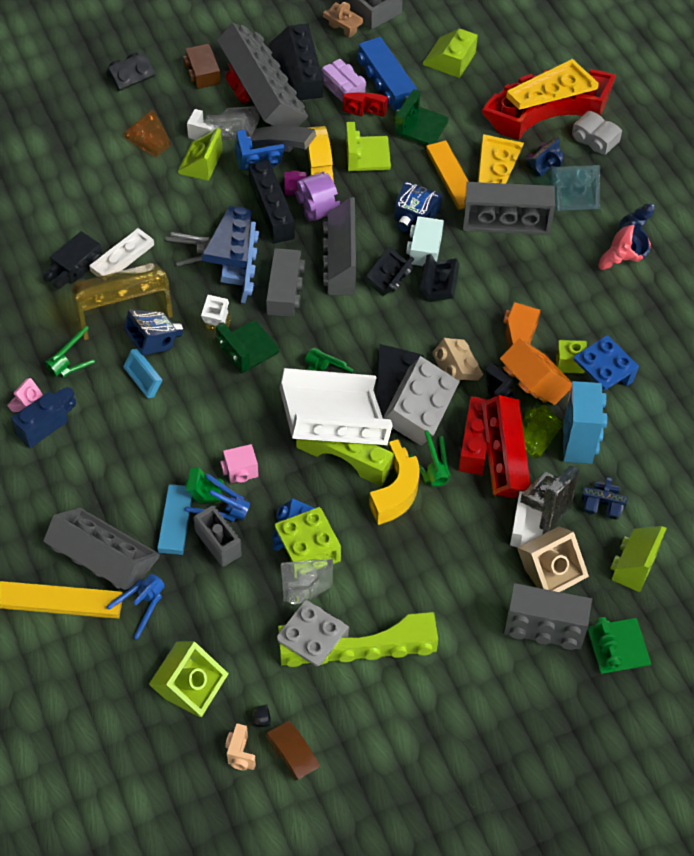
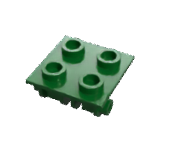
(618, 645)

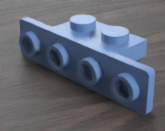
(242, 276)

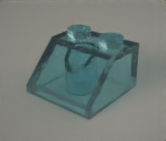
(576, 187)

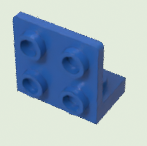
(246, 156)
(607, 363)

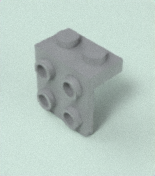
(312, 633)

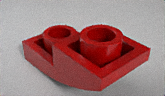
(360, 102)

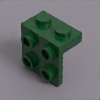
(417, 122)
(246, 345)

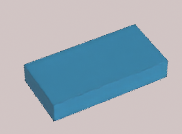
(142, 373)

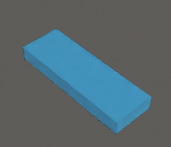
(175, 520)

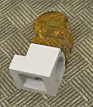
(215, 312)

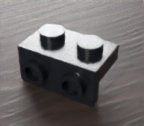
(130, 71)
(387, 271)
(439, 278)
(499, 382)

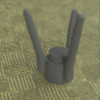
(201, 242)

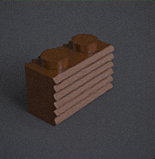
(202, 66)

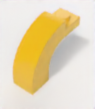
(320, 152)
(398, 497)

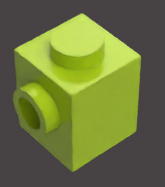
(565, 354)

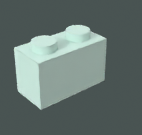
(426, 239)

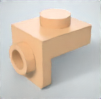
(236, 744)

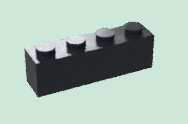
(271, 201)

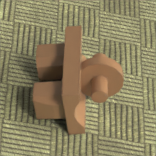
(341, 16)

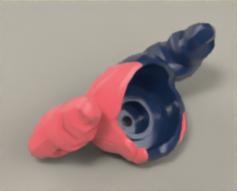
(631, 240)

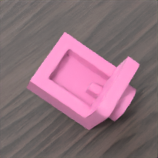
(24, 395)

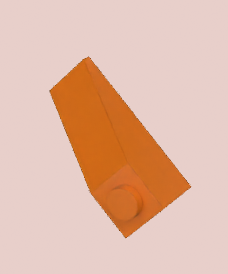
(521, 323)

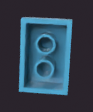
(584, 422)

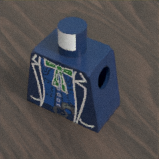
(415, 202)
(151, 331)

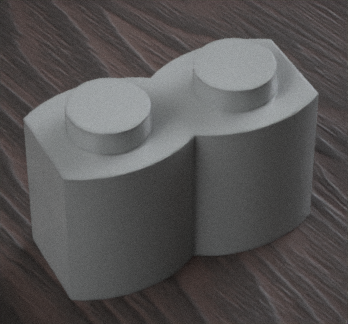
(596, 132)

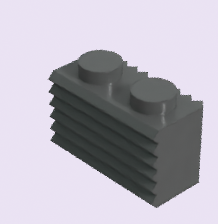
(218, 536)

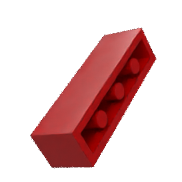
(506, 446)

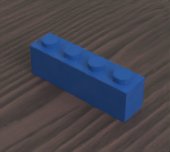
(385, 71)

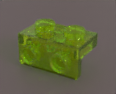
(540, 429)

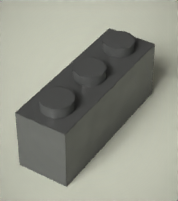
(285, 282)

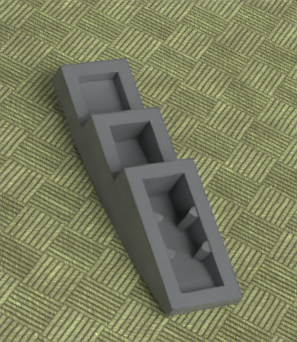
(287, 135)

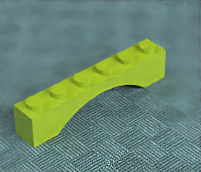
(410, 636)

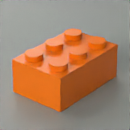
(535, 372)

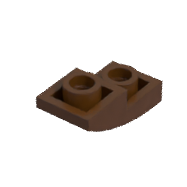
(293, 749)

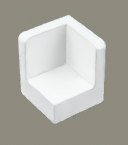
(196, 125)

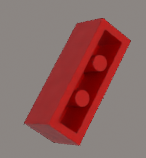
(474, 441)

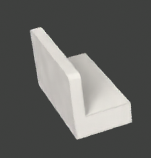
(525, 524)

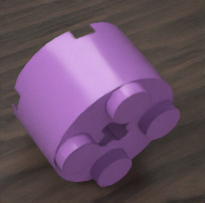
(317, 195)

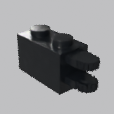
(73, 260)

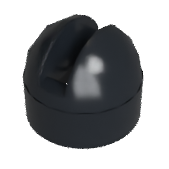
(261, 716)

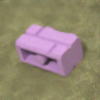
(342, 79)

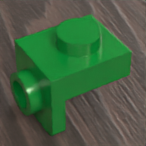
(199, 487)

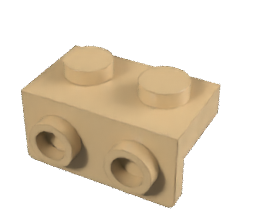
(457, 360)

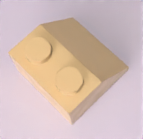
(554, 560)

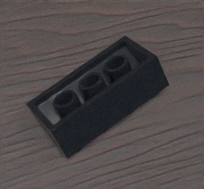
(299, 61)

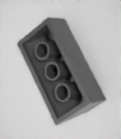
(341, 249)
(100, 547)

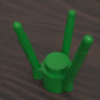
(319, 360)
(58, 363)
(437, 473)

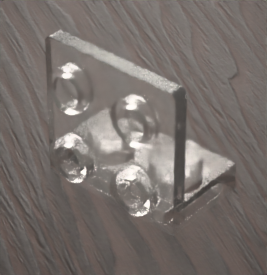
(235, 120)

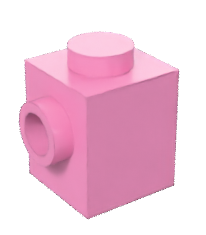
(240, 464)

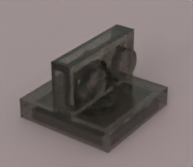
(552, 496)

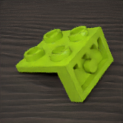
(366, 152)
(309, 537)

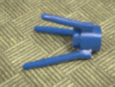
(236, 505)
(148, 590)

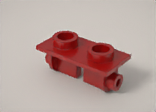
(236, 84)

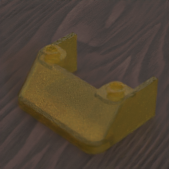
(120, 287)

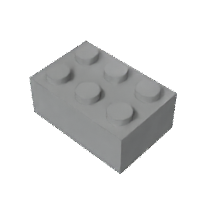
(421, 400)

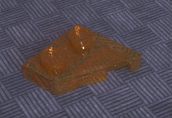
(149, 134)

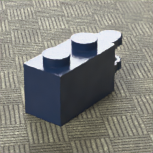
(43, 416)

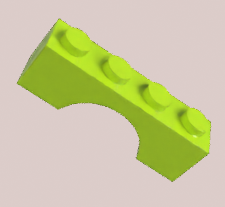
(368, 459)

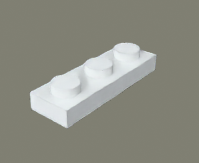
(122, 254)

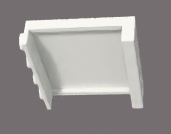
(333, 407)

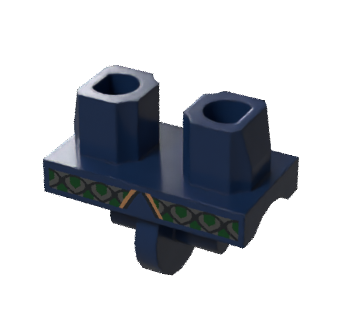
(546, 157)
(615, 502)

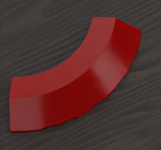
(514, 122)

